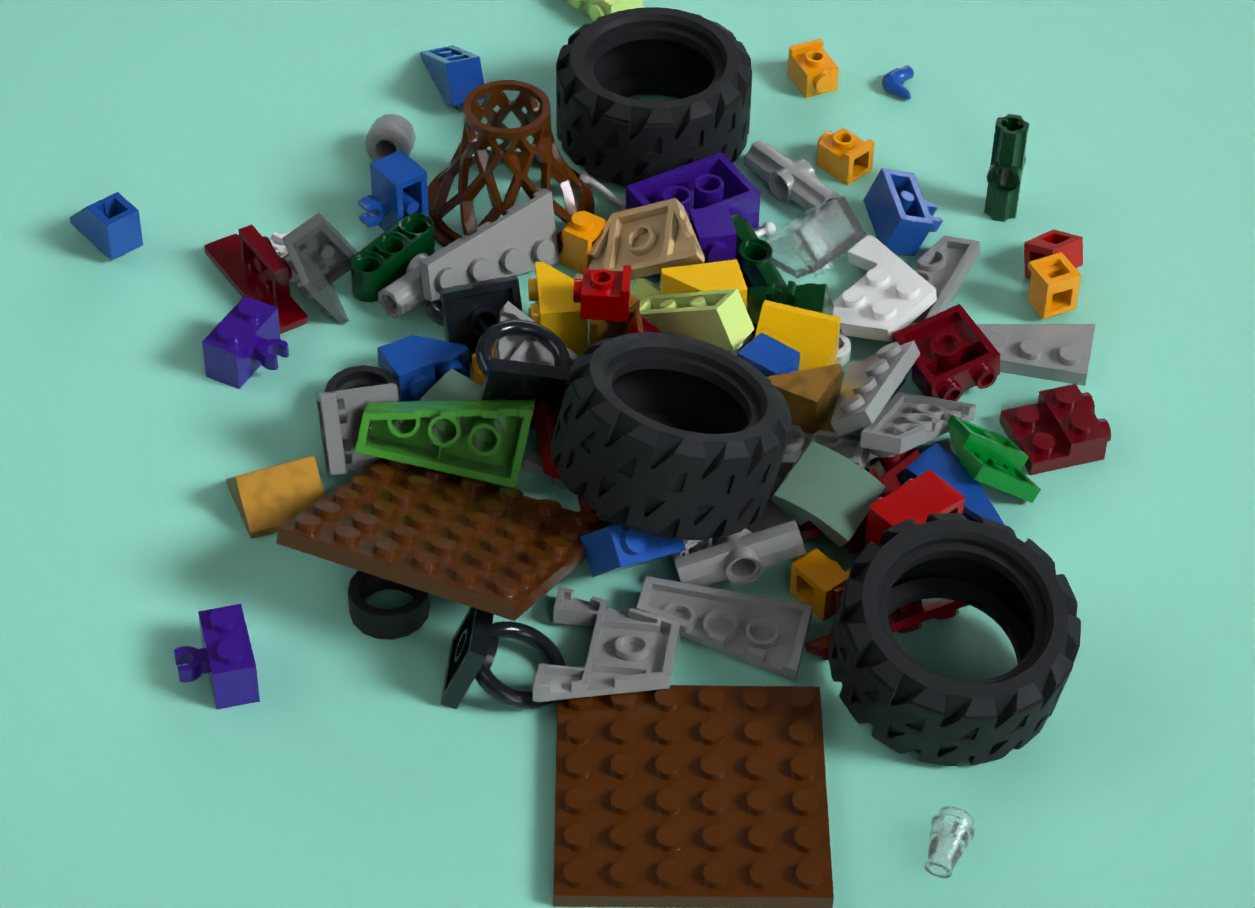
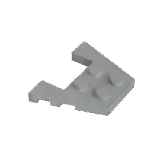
(624, 655)

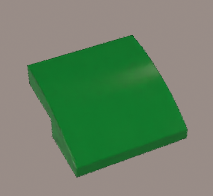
(991, 458)

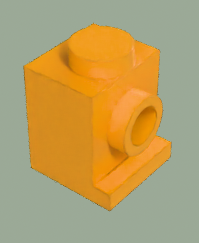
(812, 68)
(844, 155)
(578, 238)
(1053, 285)
(812, 581)

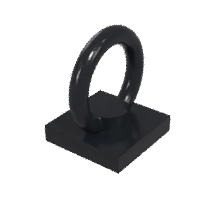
(473, 308)
(519, 379)
(473, 654)

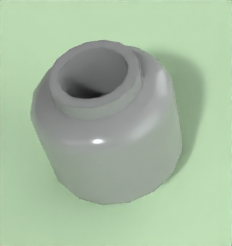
(389, 135)

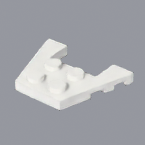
(885, 297)

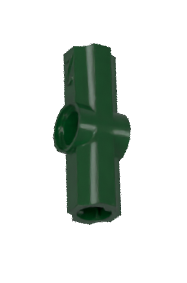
(1006, 167)
(754, 256)

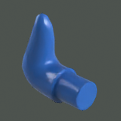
(894, 79)

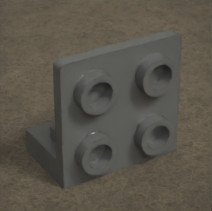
(340, 423)

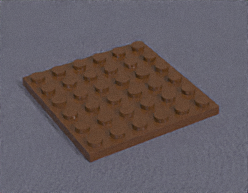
(445, 536)
(692, 799)

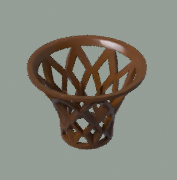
(542, 150)

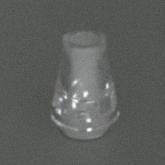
(949, 837)

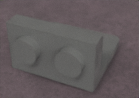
(319, 258)

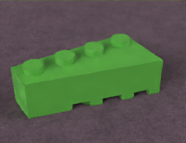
(453, 437)

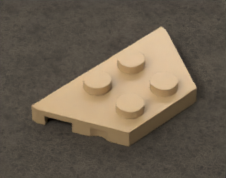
(647, 240)

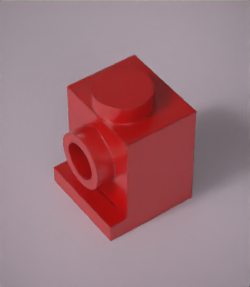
(1053, 243)
(604, 294)

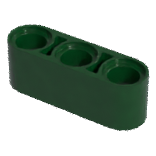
(390, 255)

